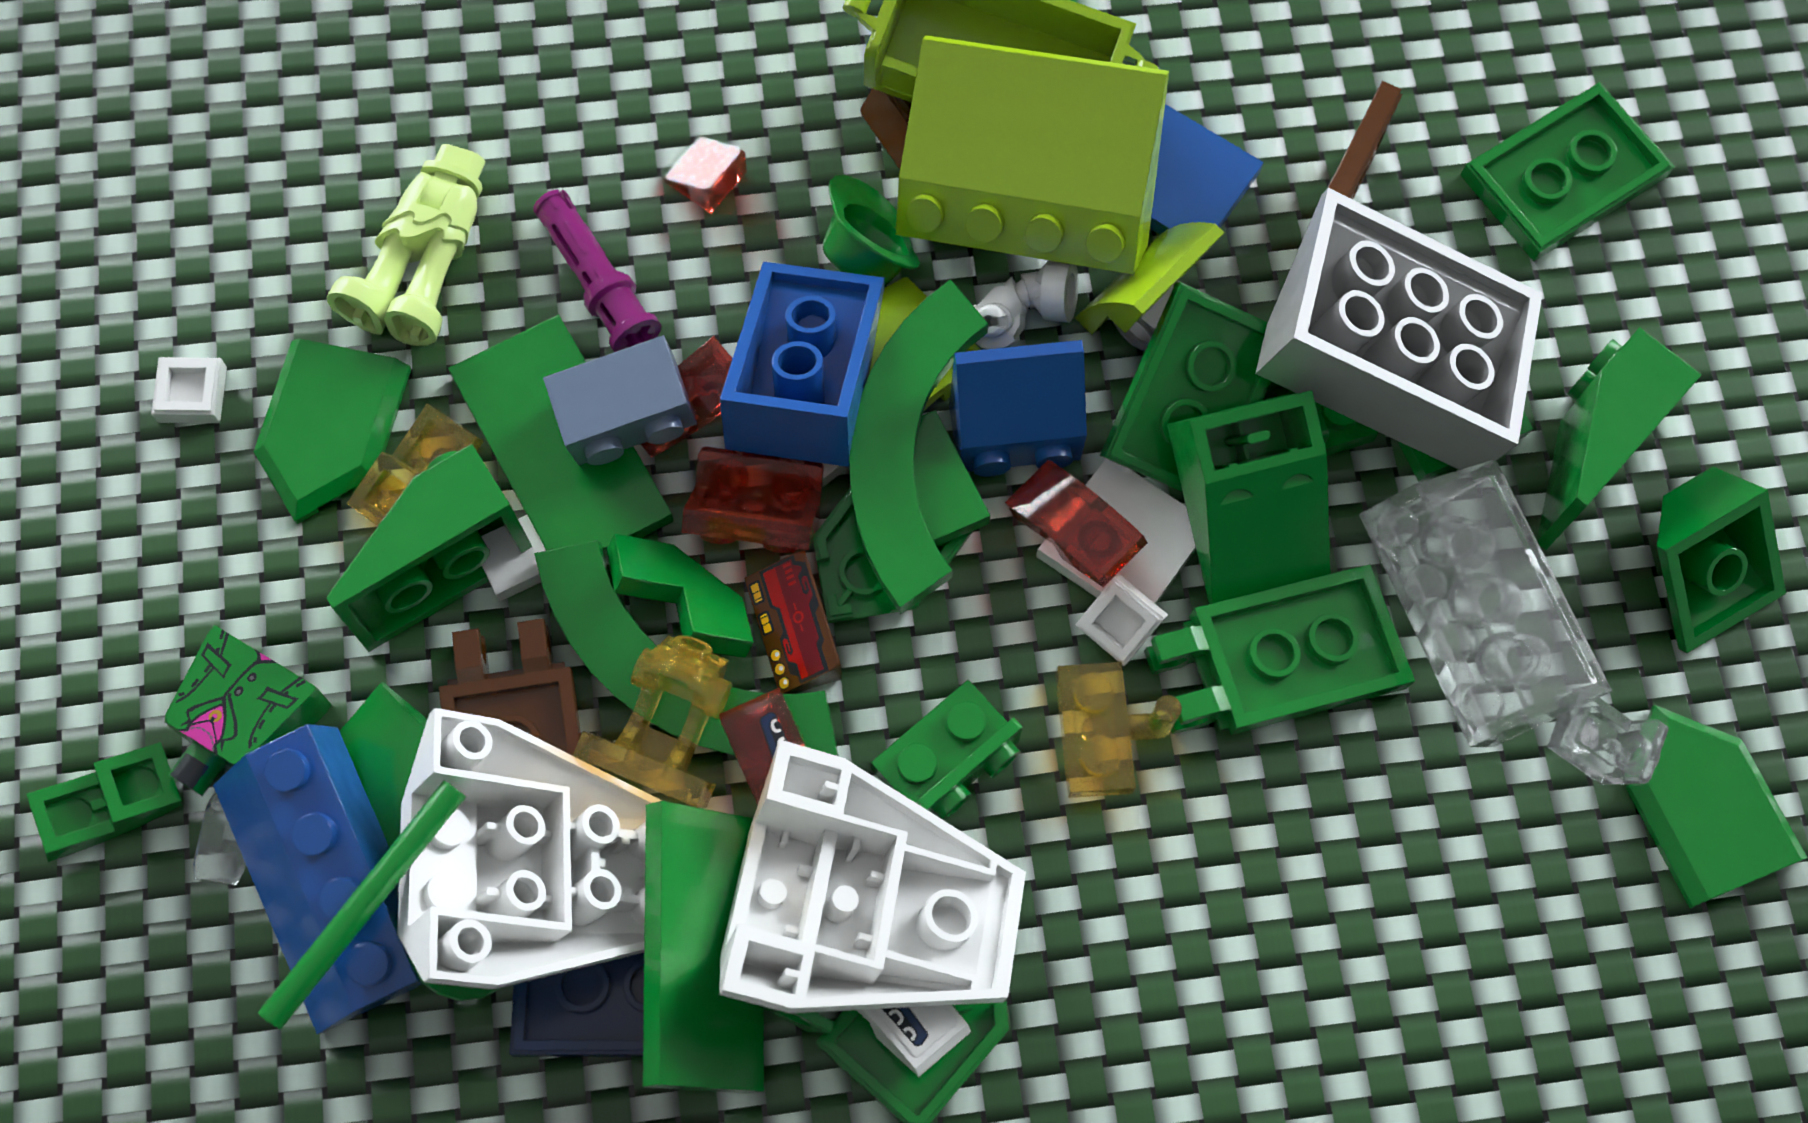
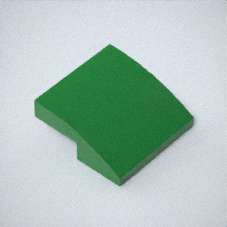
(383, 748)

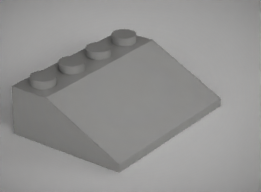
(1403, 335)

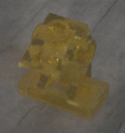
(649, 756)

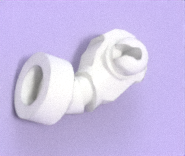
(1049, 290)

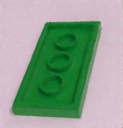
(517, 420)
(690, 883)

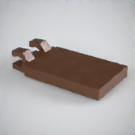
(533, 698)

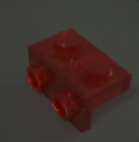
(754, 500)

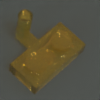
(1100, 731)

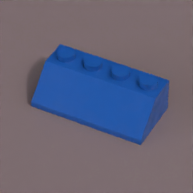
(307, 851)

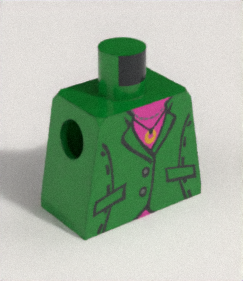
(235, 705)

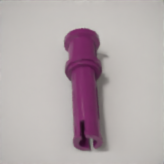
(607, 291)

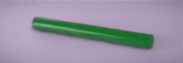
(361, 905)

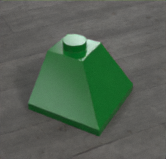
(1717, 555)

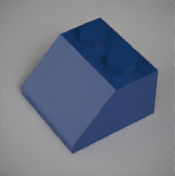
(1019, 406)

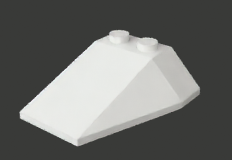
(863, 898)

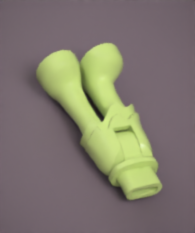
(425, 227)

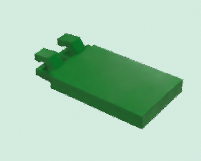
(1285, 652)

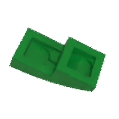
(106, 803)

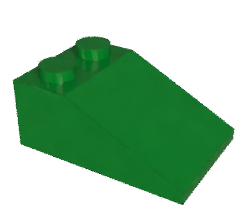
(1613, 414)
(425, 549)

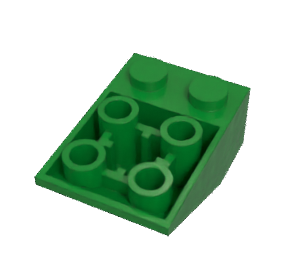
(1256, 494)

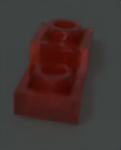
(1076, 522)

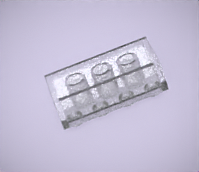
(1484, 604)

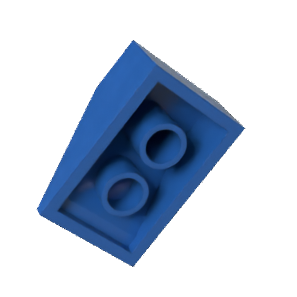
(801, 364)

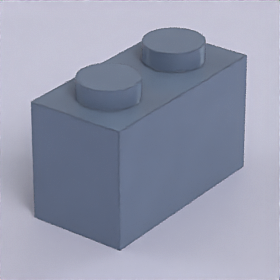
(620, 402)

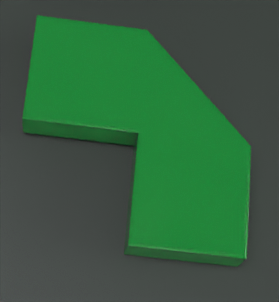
(667, 574)

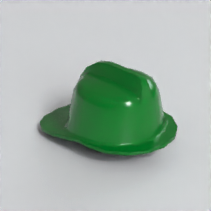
(864, 232)

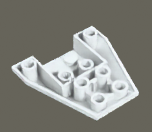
(530, 867)

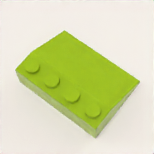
(1032, 154)

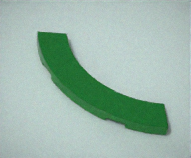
(886, 438)
(612, 641)

